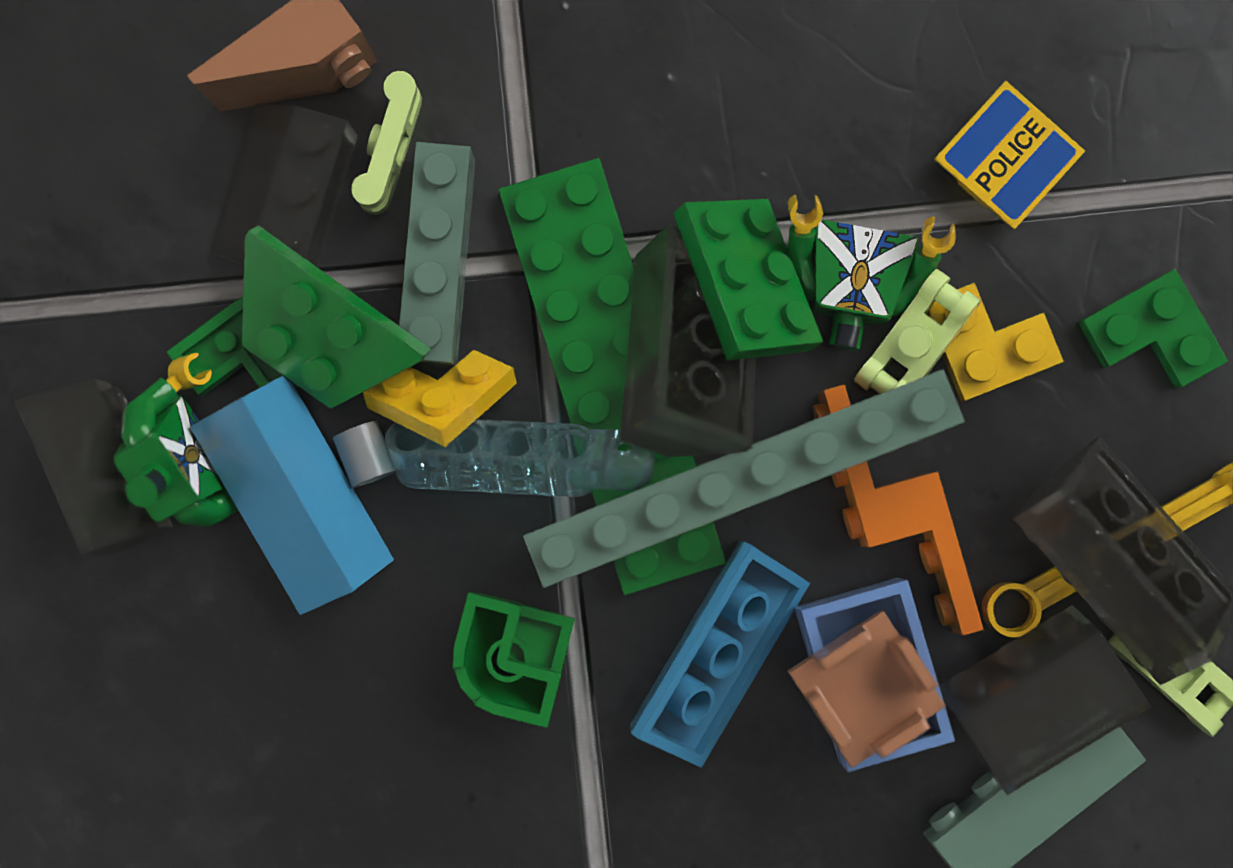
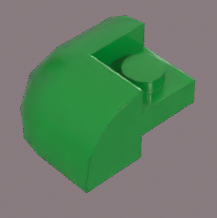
(511, 656)

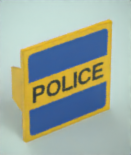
(1009, 155)

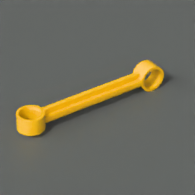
(1051, 587)

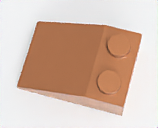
(288, 56)

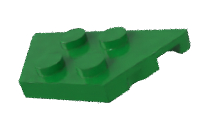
(316, 326)

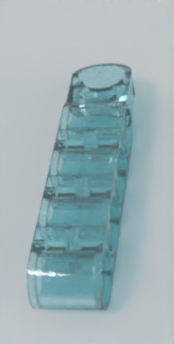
(519, 459)

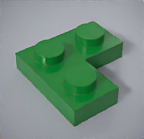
(1160, 316)
(222, 351)

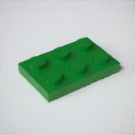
(747, 278)

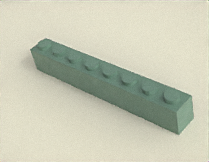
(744, 478)

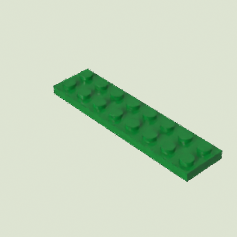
(583, 302)

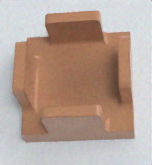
(869, 690)

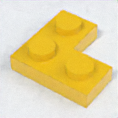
(990, 359)
(446, 405)

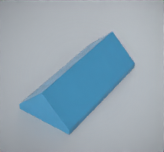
(293, 495)
(719, 655)

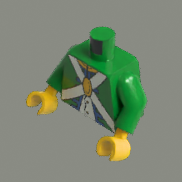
(859, 270)
(164, 459)

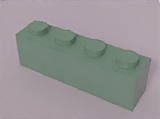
(438, 249)
(1003, 828)

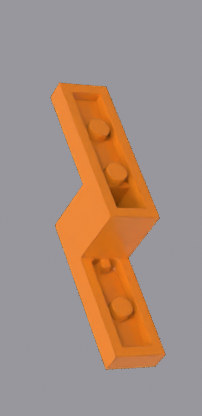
(903, 511)

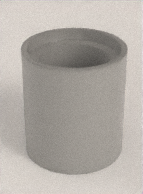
(364, 454)

